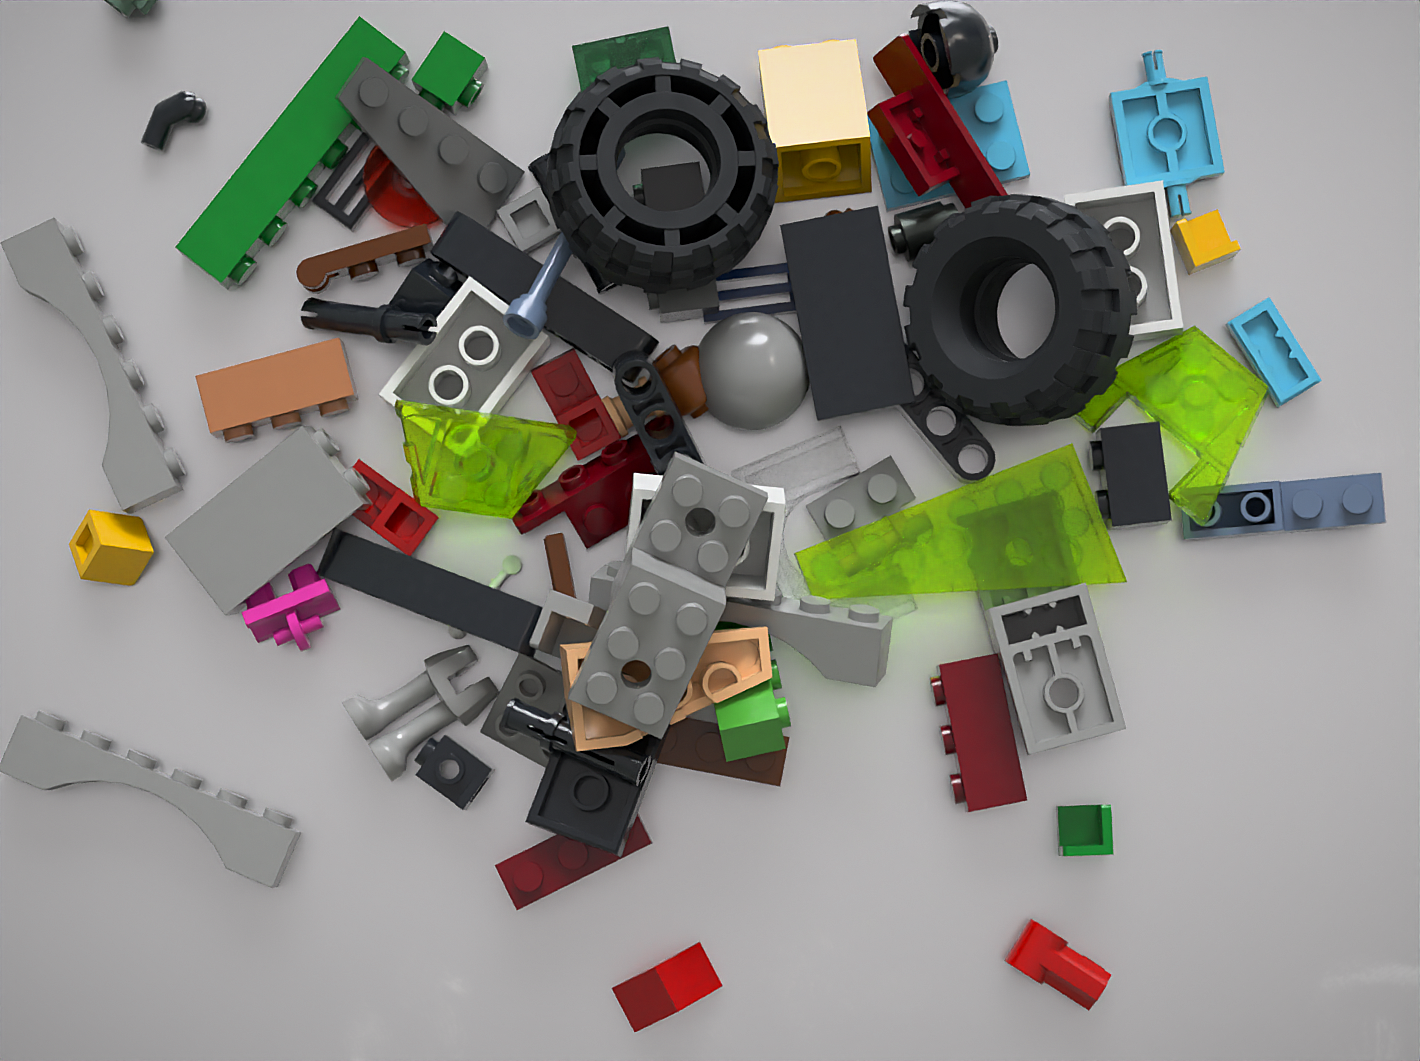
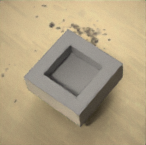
(529, 220)

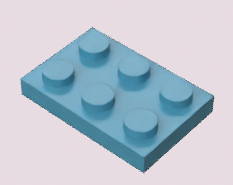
(993, 126)

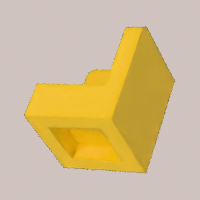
(1203, 241)
(111, 548)

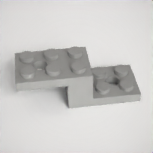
(668, 595)
(1046, 638)

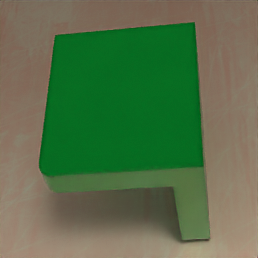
(1084, 830)

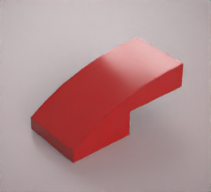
(576, 403)
(393, 512)

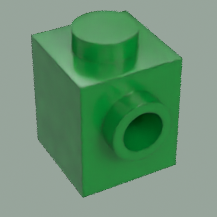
(450, 75)

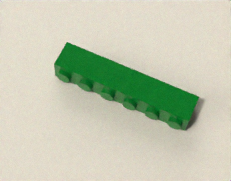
(286, 162)

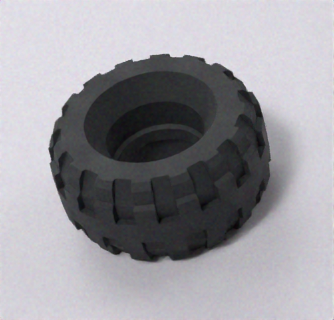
(650, 245)
(958, 300)

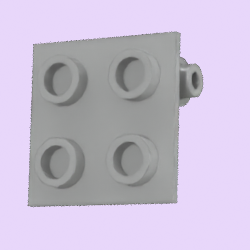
(532, 684)

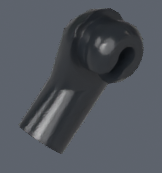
(169, 113)

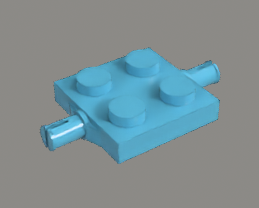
(1167, 132)

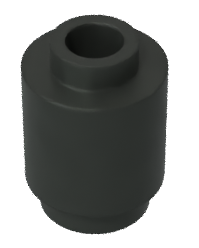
(917, 228)

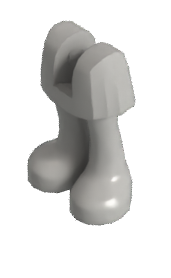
(395, 747)

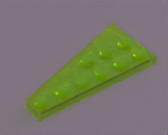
(997, 533)

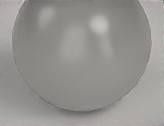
(753, 370)

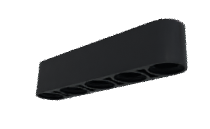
(570, 311)
(652, 397)
(946, 446)
(430, 591)

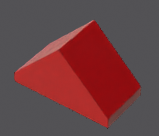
(667, 987)

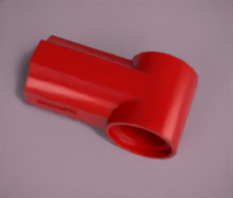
(1049, 960)

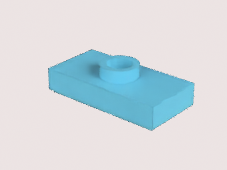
(1273, 352)

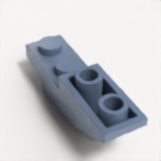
(1292, 507)

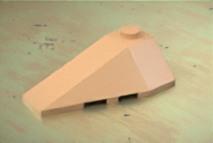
(728, 666)

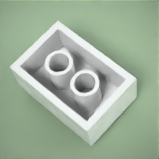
(1140, 227)
(472, 359)
(758, 565)

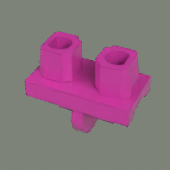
(293, 613)

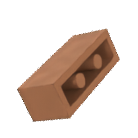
(277, 390)

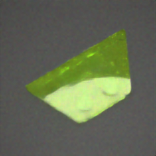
(477, 458)

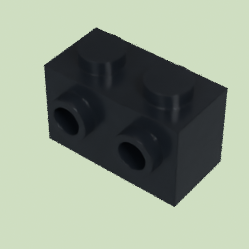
(1131, 475)

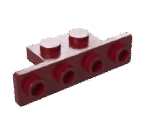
(926, 130)
(594, 493)

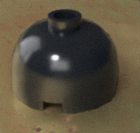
(954, 44)

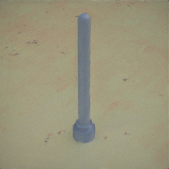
(528, 313)

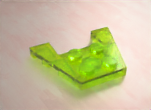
(1199, 399)

